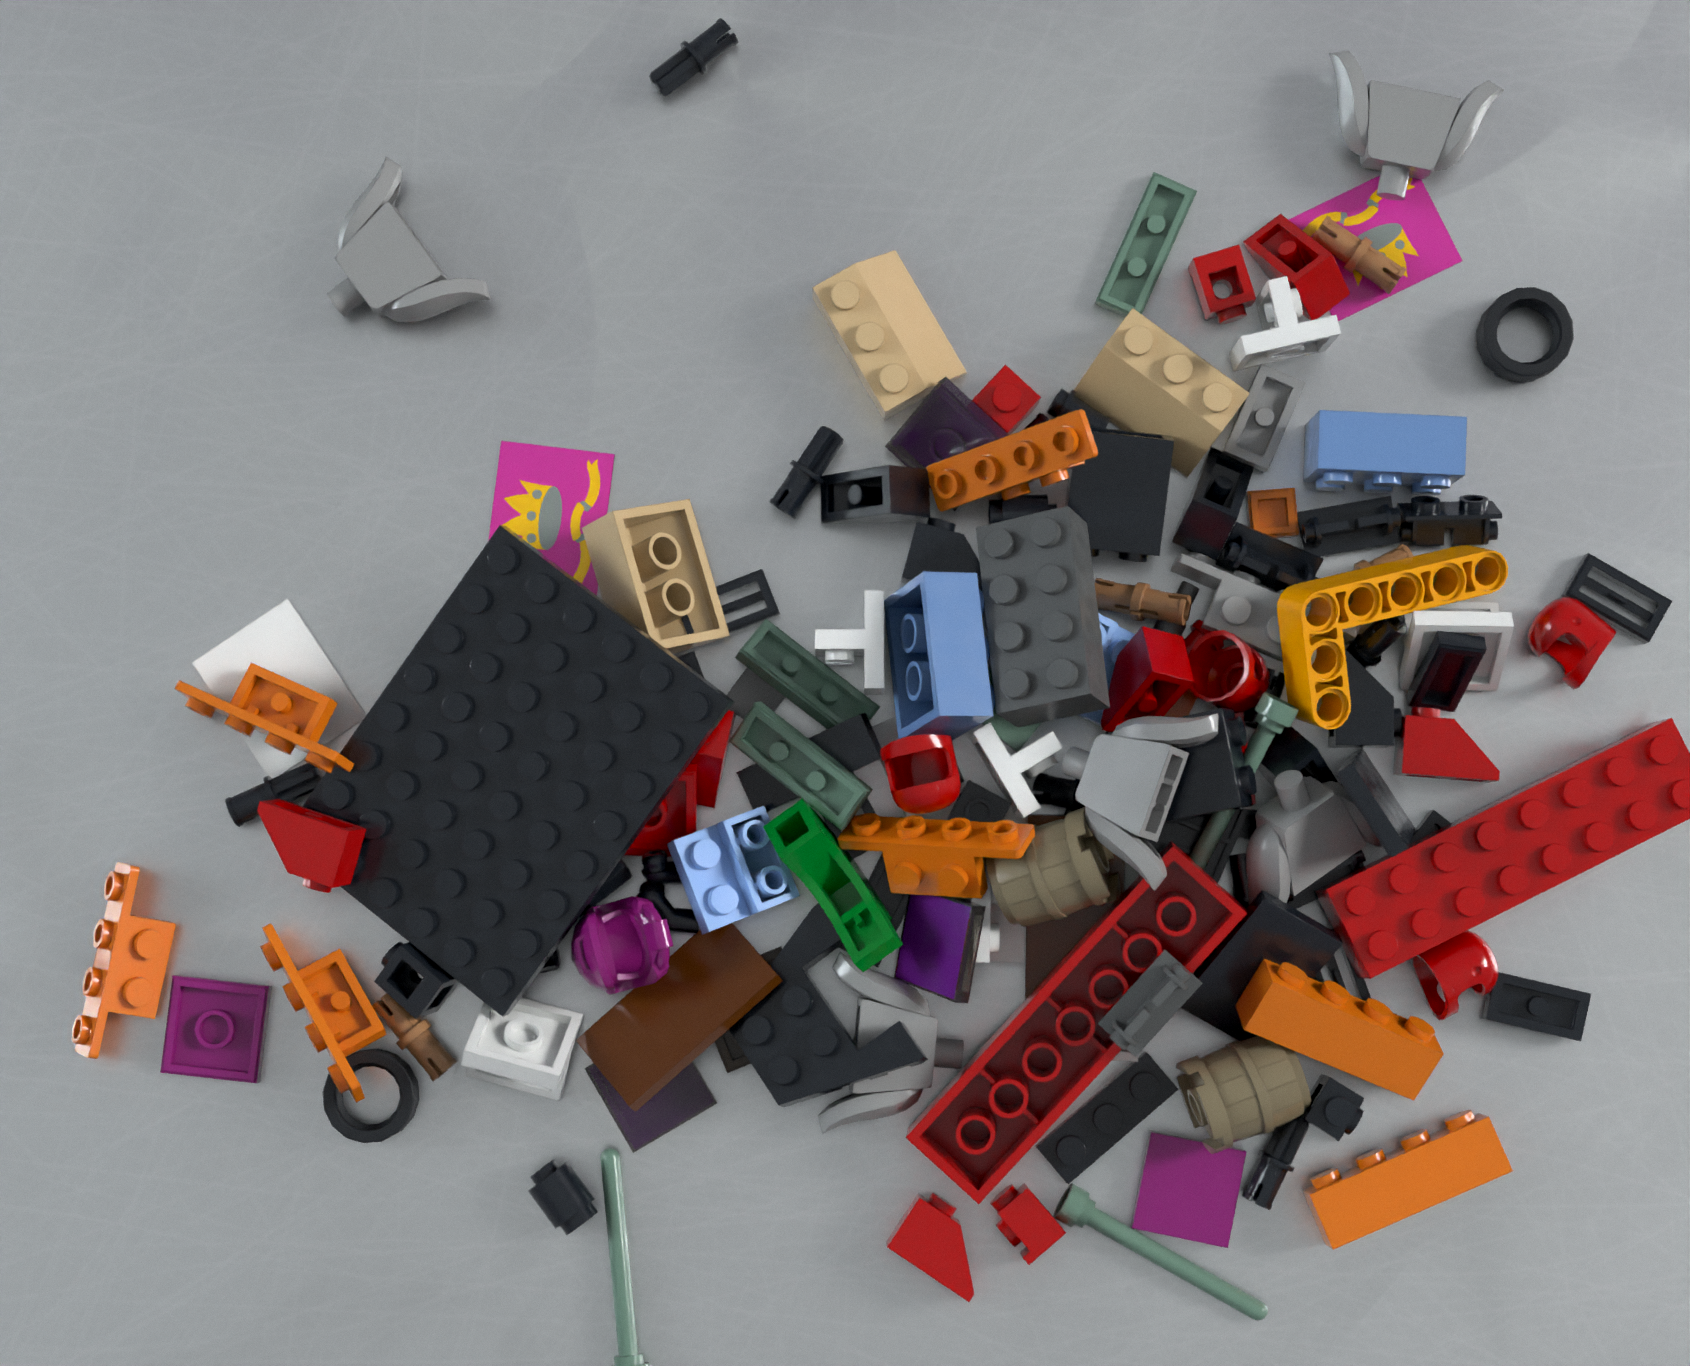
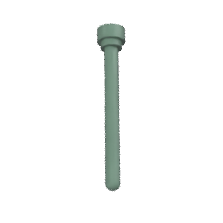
(1272, 718)
(1080, 1210)
(619, 1261)

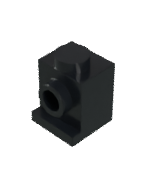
(405, 986)
(1333, 1108)

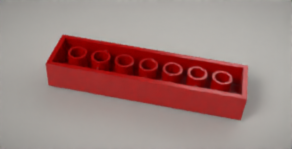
(1511, 849)
(1054, 1039)

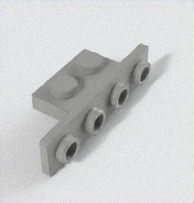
(1240, 604)

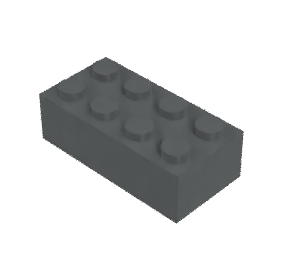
(1042, 617)

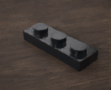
(1106, 1117)

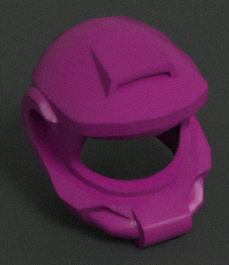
(621, 945)

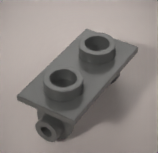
(1149, 1003)

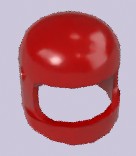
(1580, 627)
(1228, 676)
(922, 772)
(1455, 965)

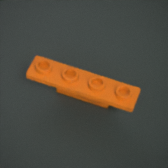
(1014, 462)
(278, 708)
(936, 854)
(126, 965)
(335, 1005)

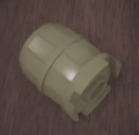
(1056, 875)
(1243, 1090)

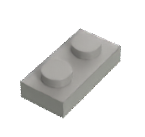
(1263, 418)

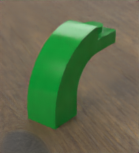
(836, 883)

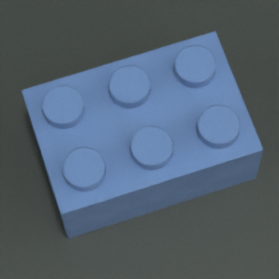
(1384, 451)
(939, 655)

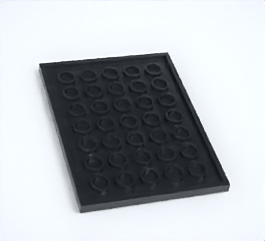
(512, 767)

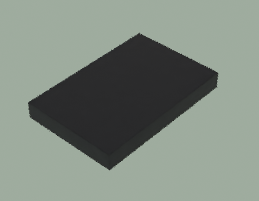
(1376, 802)
(1268, 932)

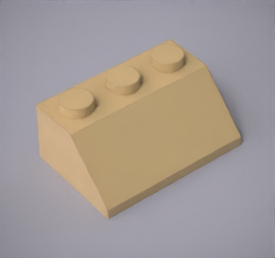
(887, 332)
(1162, 388)
(657, 572)

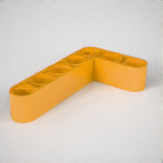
(1371, 602)

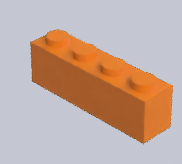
(1339, 1028)
(1406, 1179)

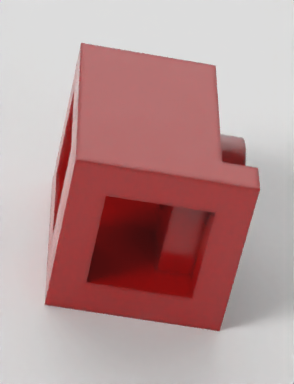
(1228, 268)
(1026, 1221)

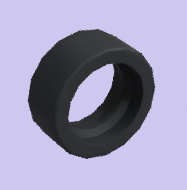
(1550, 308)
(400, 1118)

